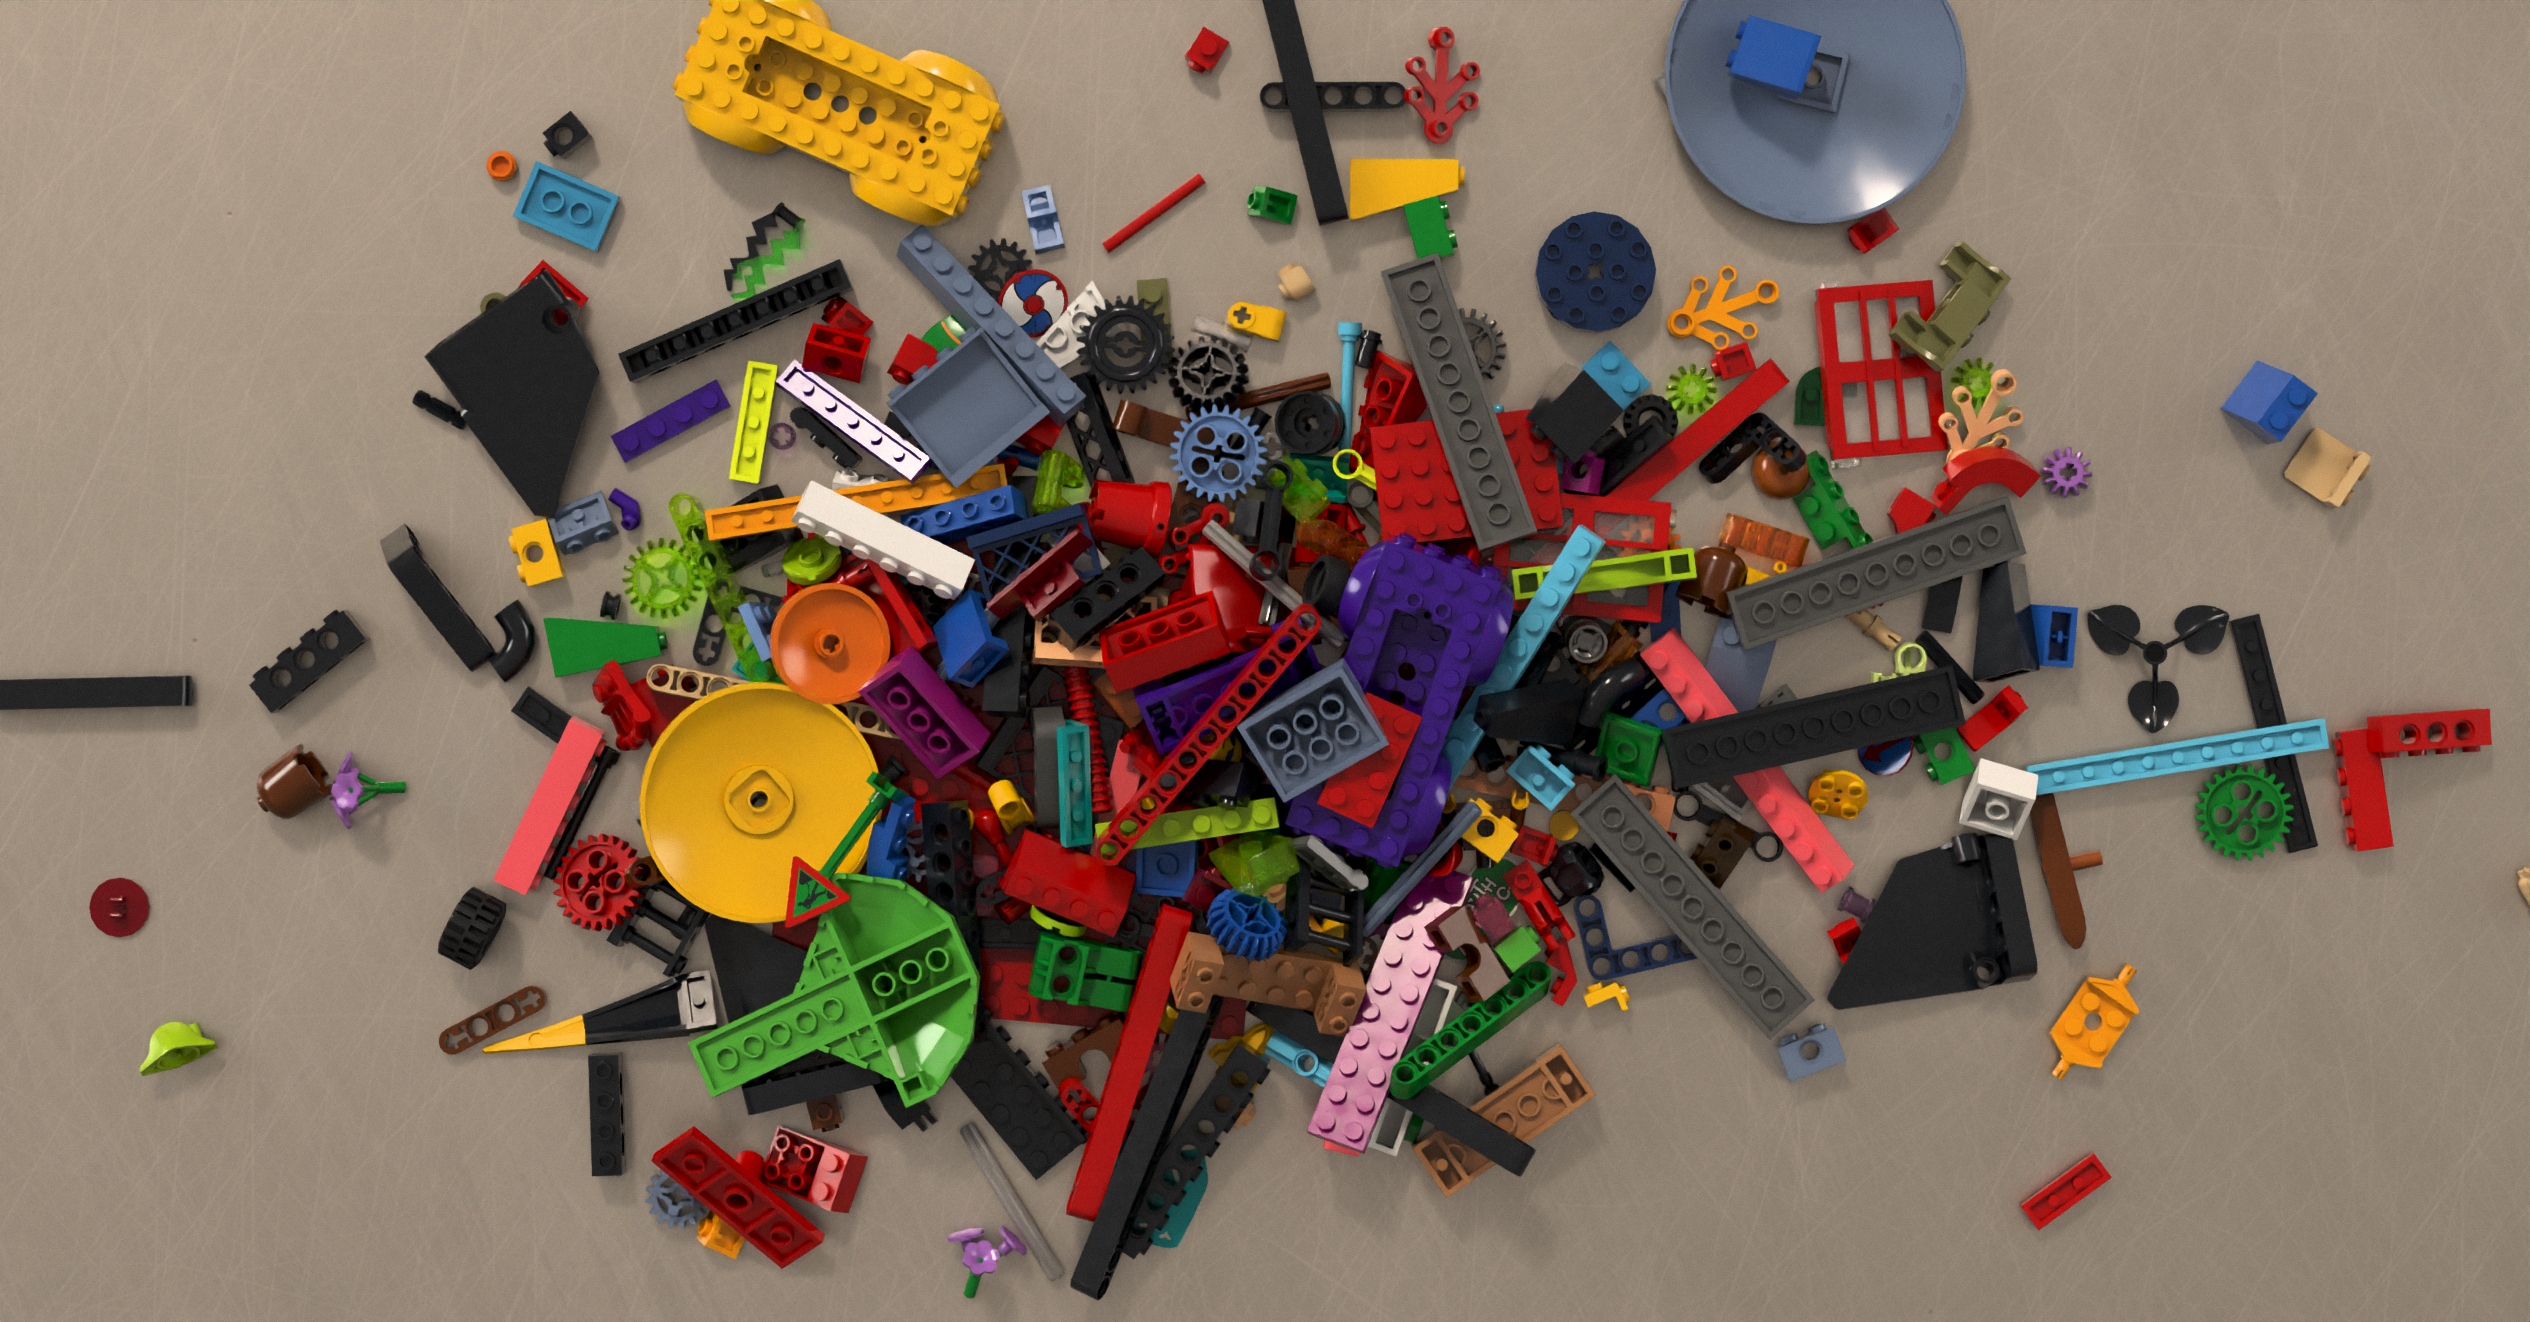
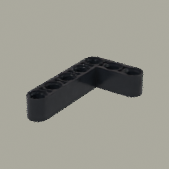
(409, 566)

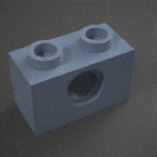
(1828, 1052)

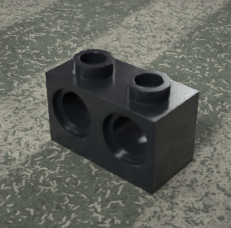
(1249, 522)

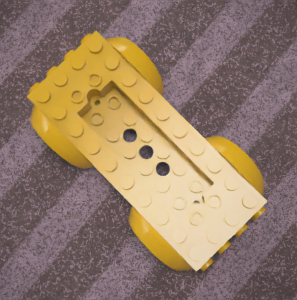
(930, 109)

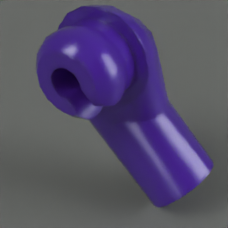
(629, 507)

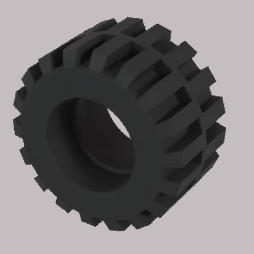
(472, 928)

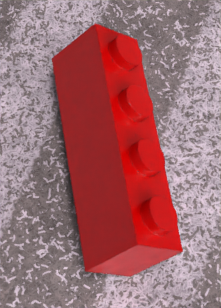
(2363, 791)

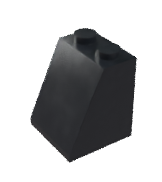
(1572, 413)

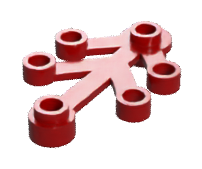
(1439, 89)
(1188, 530)

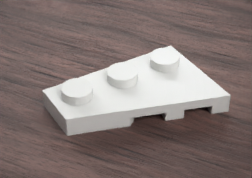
(1061, 337)

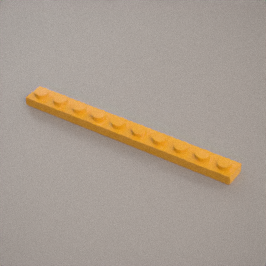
(880, 497)

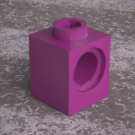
(1591, 481)

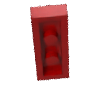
(2065, 1191)

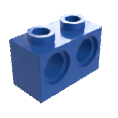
(1651, 712)

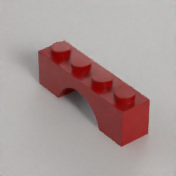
(1909, 512)

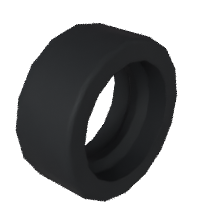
(1326, 584)

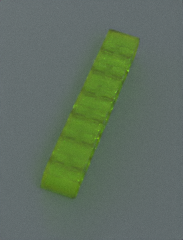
(711, 578)

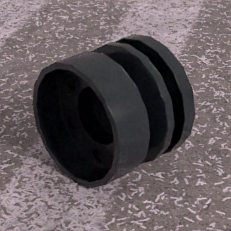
(1296, 432)

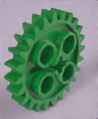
(2265, 829)

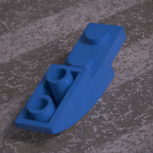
(889, 840)

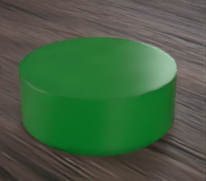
(1413, 1128)

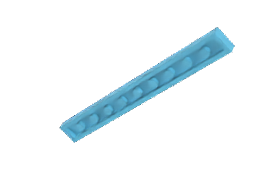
(1525, 639)
(2180, 756)

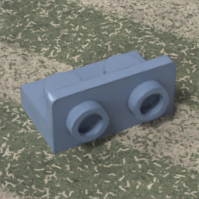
(582, 524)

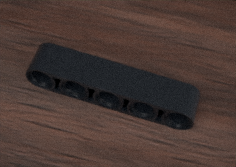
(1348, 92)

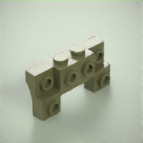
(1958, 313)

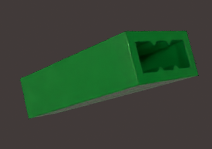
(589, 645)

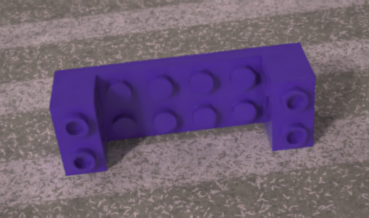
(1176, 708)

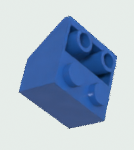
(2055, 634)

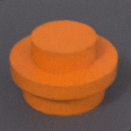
(501, 166)

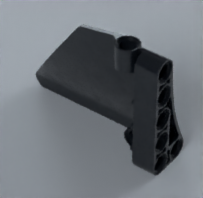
(1941, 923)
(753, 974)

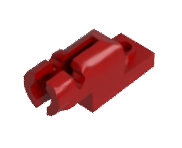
(1537, 903)

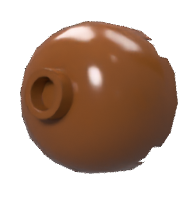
(1775, 481)

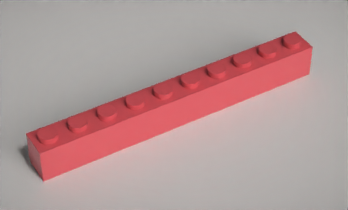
(1766, 788)

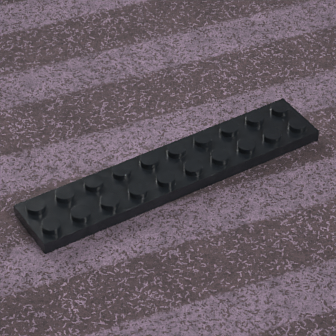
(1813, 727)

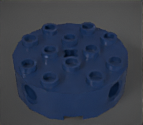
(1625, 271)

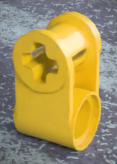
(1263, 320)
(1009, 805)

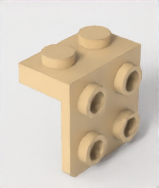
(2327, 468)

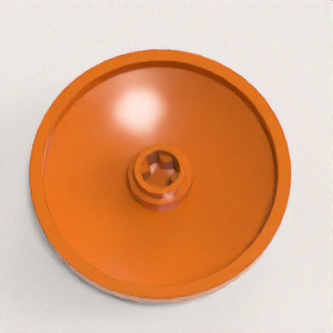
(829, 642)

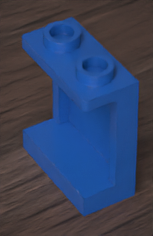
(967, 640)

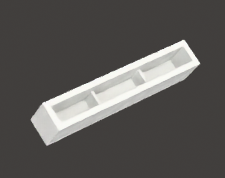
(882, 541)
(1394, 1117)

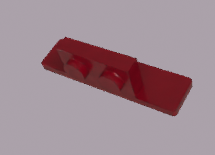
(1046, 581)

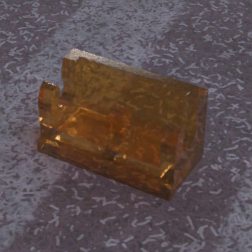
(1621, 646)

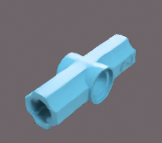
(1294, 1056)

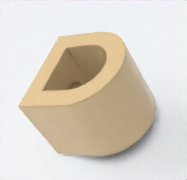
(1295, 282)

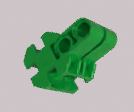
(1083, 985)

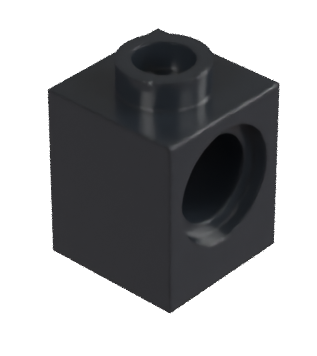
(579, 132)

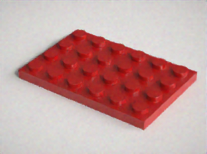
(1419, 490)

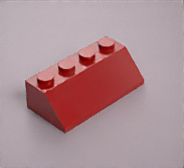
(1163, 641)
(1068, 883)

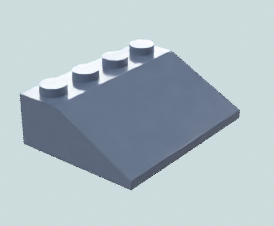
(1313, 730)

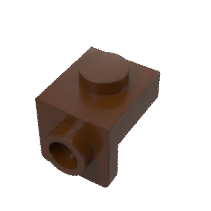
(825, 1113)

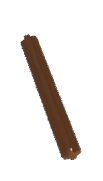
(1274, 393)

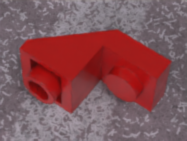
(1561, 960)

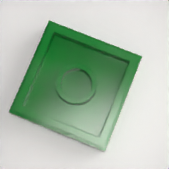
(1630, 748)

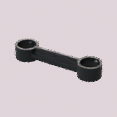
(1271, 520)
(1706, 816)

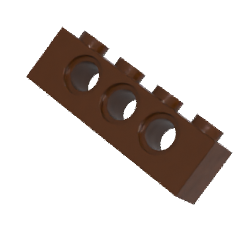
(1182, 502)

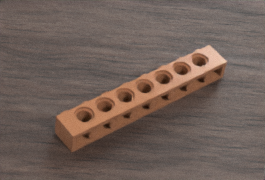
(1661, 802)

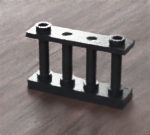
(1300, 907)
(628, 933)

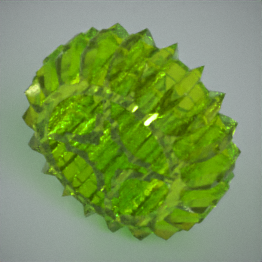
(654, 590)

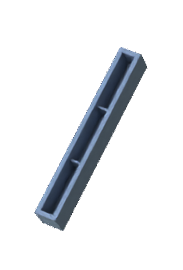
(976, 308)

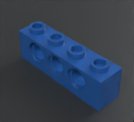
(968, 515)

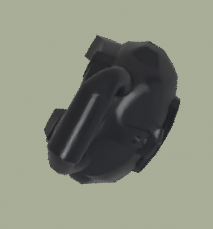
(1573, 873)

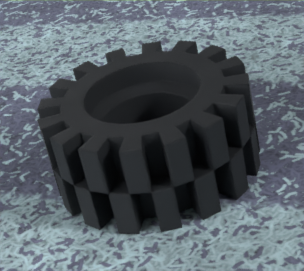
(1654, 403)

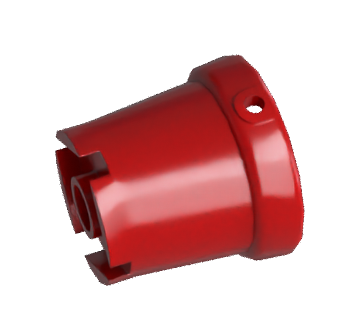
(1130, 514)

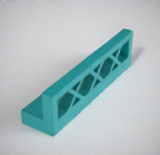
(1074, 784)

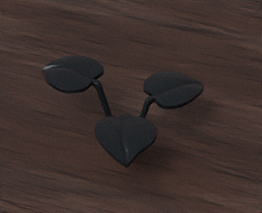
(2117, 625)

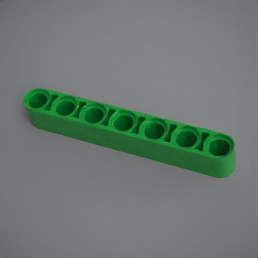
(1466, 1041)

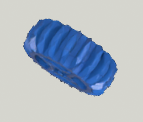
(1246, 924)

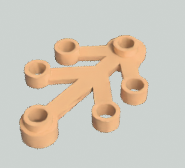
(1980, 425)

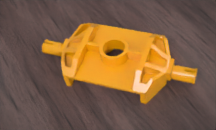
(2115, 1010)

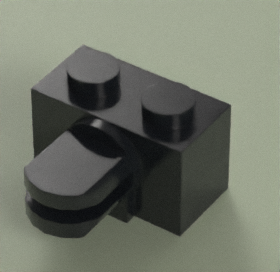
(898, 1112)

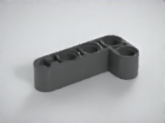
(1046, 785)

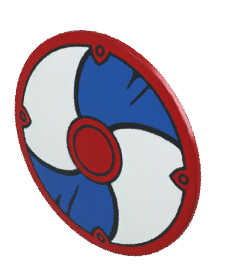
(1034, 300)

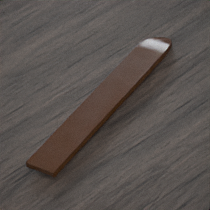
(2058, 870)

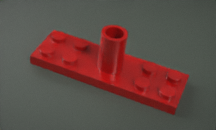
(738, 1196)

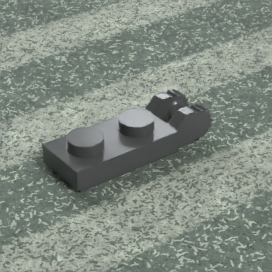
(1329, 864)

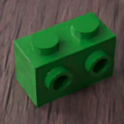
(1429, 229)

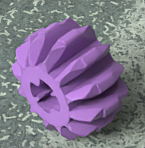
(2060, 463)

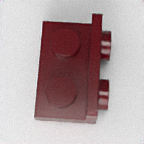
(1205, 887)

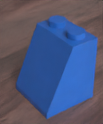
(1773, 56)
(2269, 402)

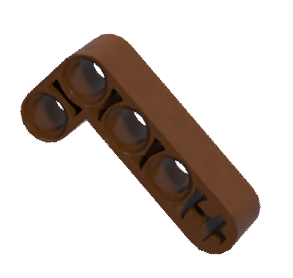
(1159, 427)

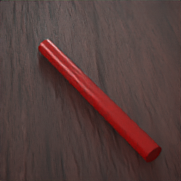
(1153, 213)

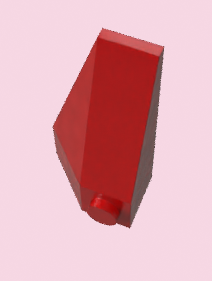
(1391, 399)

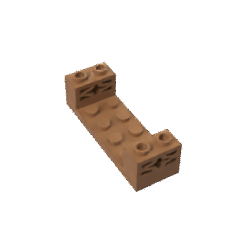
(1284, 980)
(1520, 1106)

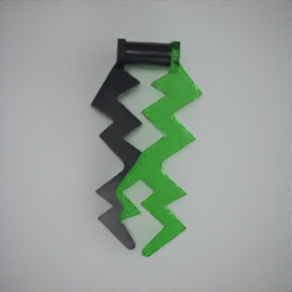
(757, 262)

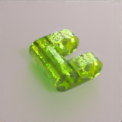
(1055, 471)

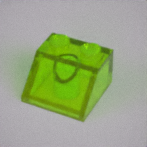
(1256, 861)

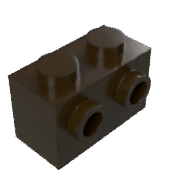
(1722, 849)

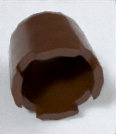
(1717, 572)
(292, 784)

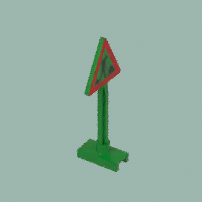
(812, 890)

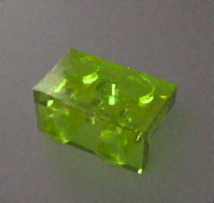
(1303, 497)

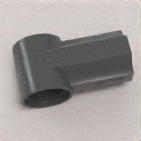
(1368, 510)

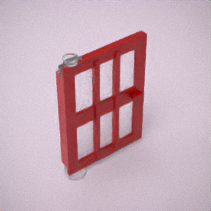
(1872, 388)
(1629, 530)

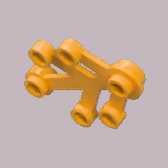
(1717, 310)

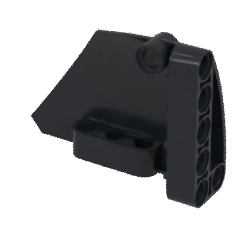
(523, 386)

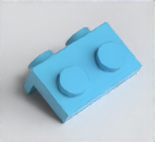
(1540, 776)

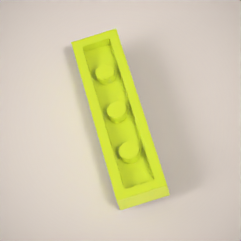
(753, 422)

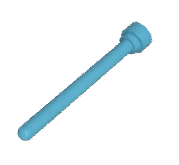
(1349, 334)

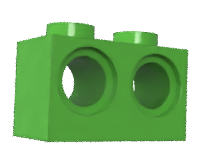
(1517, 946)

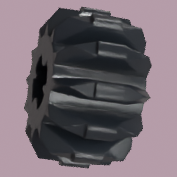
(931, 602)

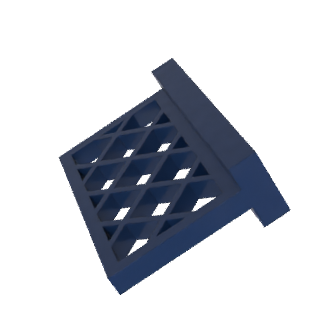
(1025, 530)

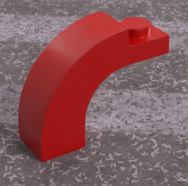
(1981, 467)

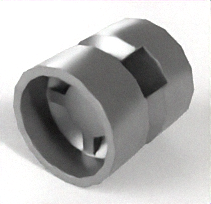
(1584, 639)

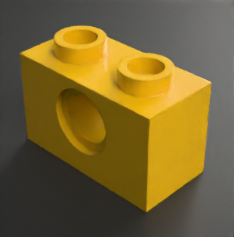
(550, 566)
(1501, 839)

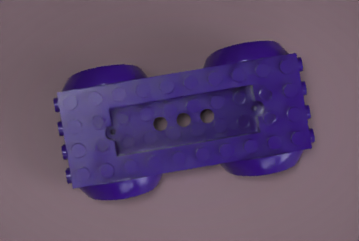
(1449, 624)

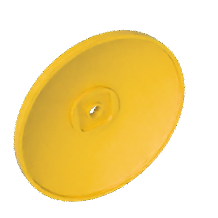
(701, 784)

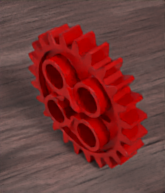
(598, 883)

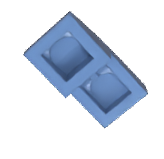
(1042, 219)

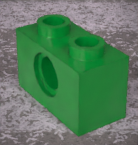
(1957, 761)

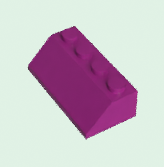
(925, 712)

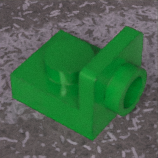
(1271, 204)

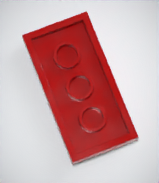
(1364, 786)

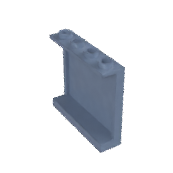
(966, 406)

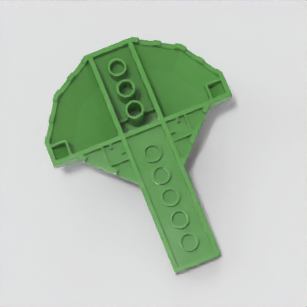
(877, 987)

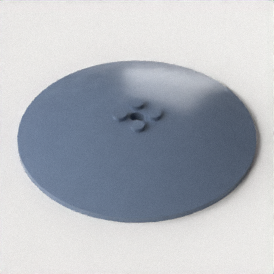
(1845, 144)

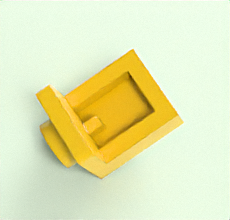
(1599, 992)

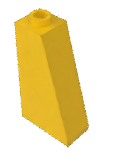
(1390, 183)

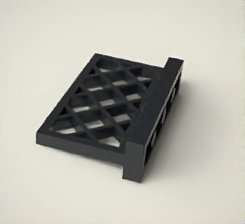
(1011, 727)

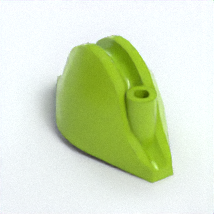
(175, 1046)

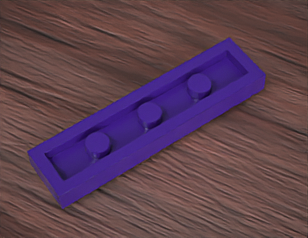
(670, 421)

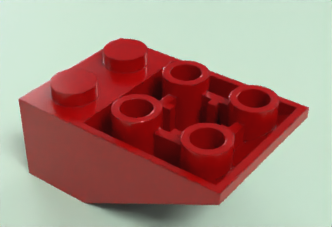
(813, 1169)

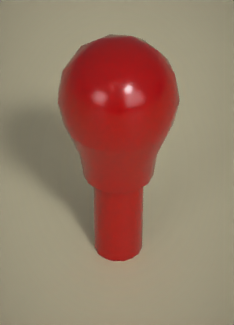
(989, 826)

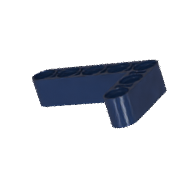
(1615, 955)

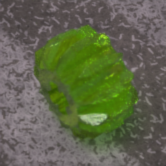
(1974, 372)
(1697, 397)

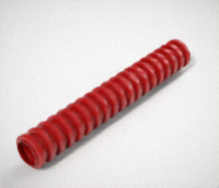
(1083, 712)

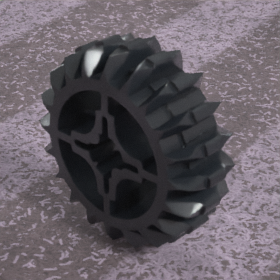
(1209, 351)

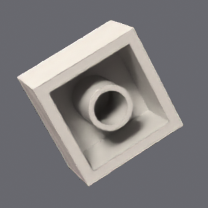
(1998, 799)

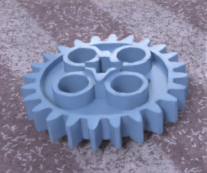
(1213, 479)

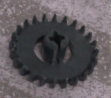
(1154, 347)

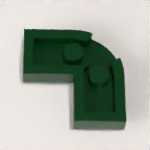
(1809, 400)

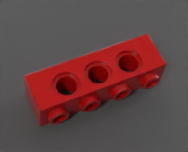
(2385, 732)

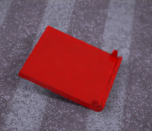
(1236, 594)

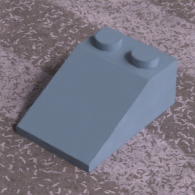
(1737, 670)

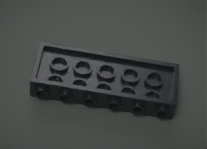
(1017, 1101)

